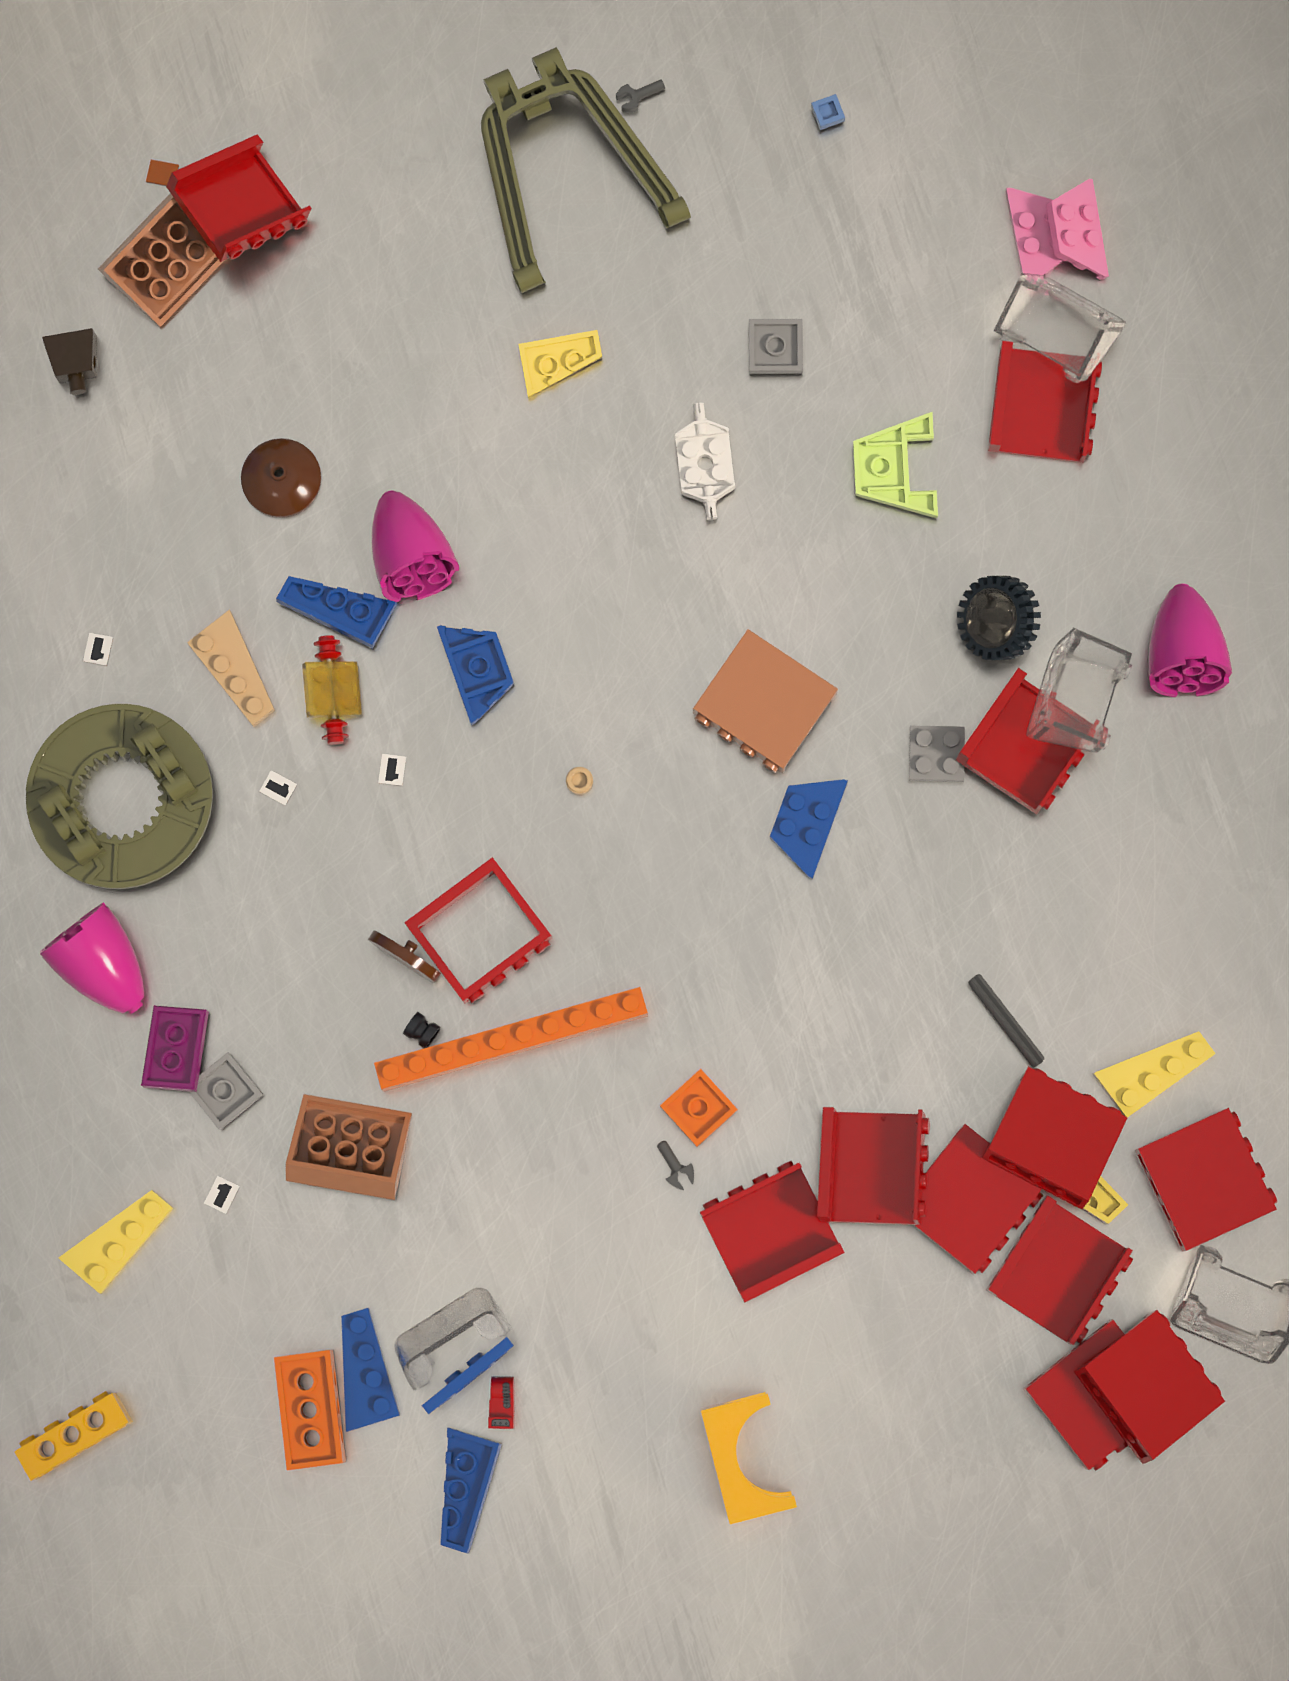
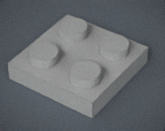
(775, 346)
(935, 752)
(225, 1091)

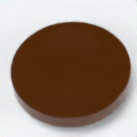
(404, 955)

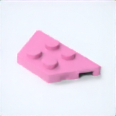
(1077, 229)
(1031, 232)

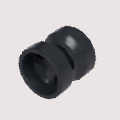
(420, 1029)

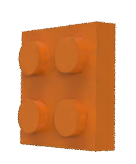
(698, 1107)

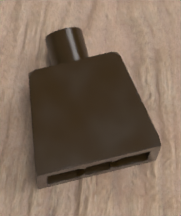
(73, 357)

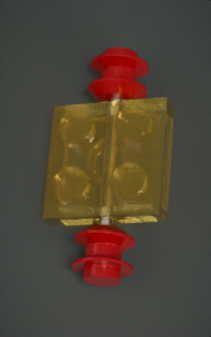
(331, 689)

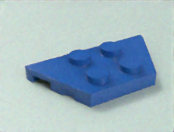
(477, 668)
(806, 821)
(458, 1380)

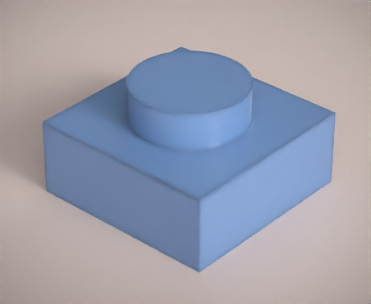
(828, 112)

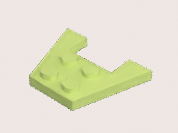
(883, 469)

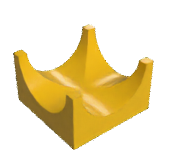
(741, 1497)

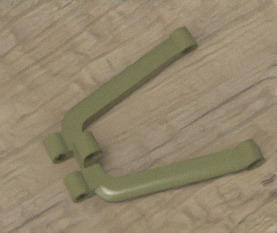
(534, 101)

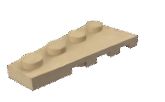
(229, 661)

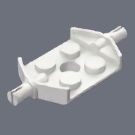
(707, 440)

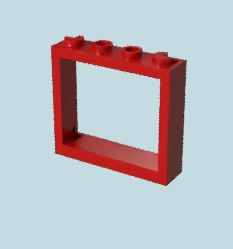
(454, 894)

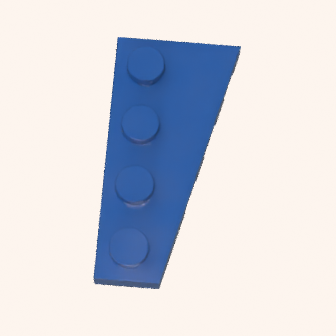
(347, 612)
(366, 1378)
(468, 1476)

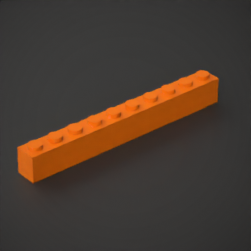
(511, 1039)

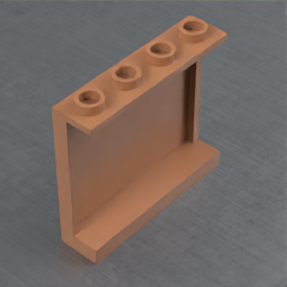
(764, 701)

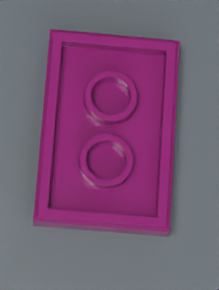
(175, 1048)

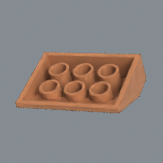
(161, 262)
(348, 1147)

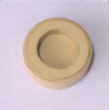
(579, 780)

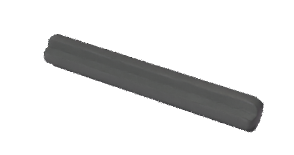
(1006, 1020)

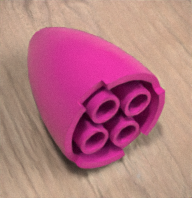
(409, 550)
(1187, 646)
(98, 961)

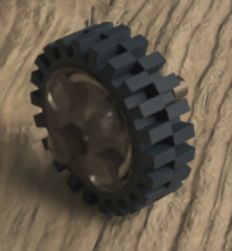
(998, 617)

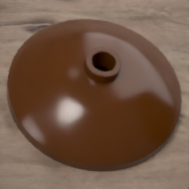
(285, 494)

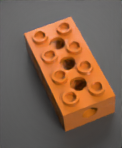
(295, 1423)

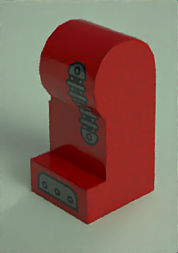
(502, 1403)

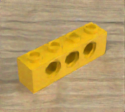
(114, 1419)

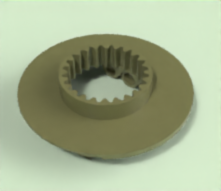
(79, 748)

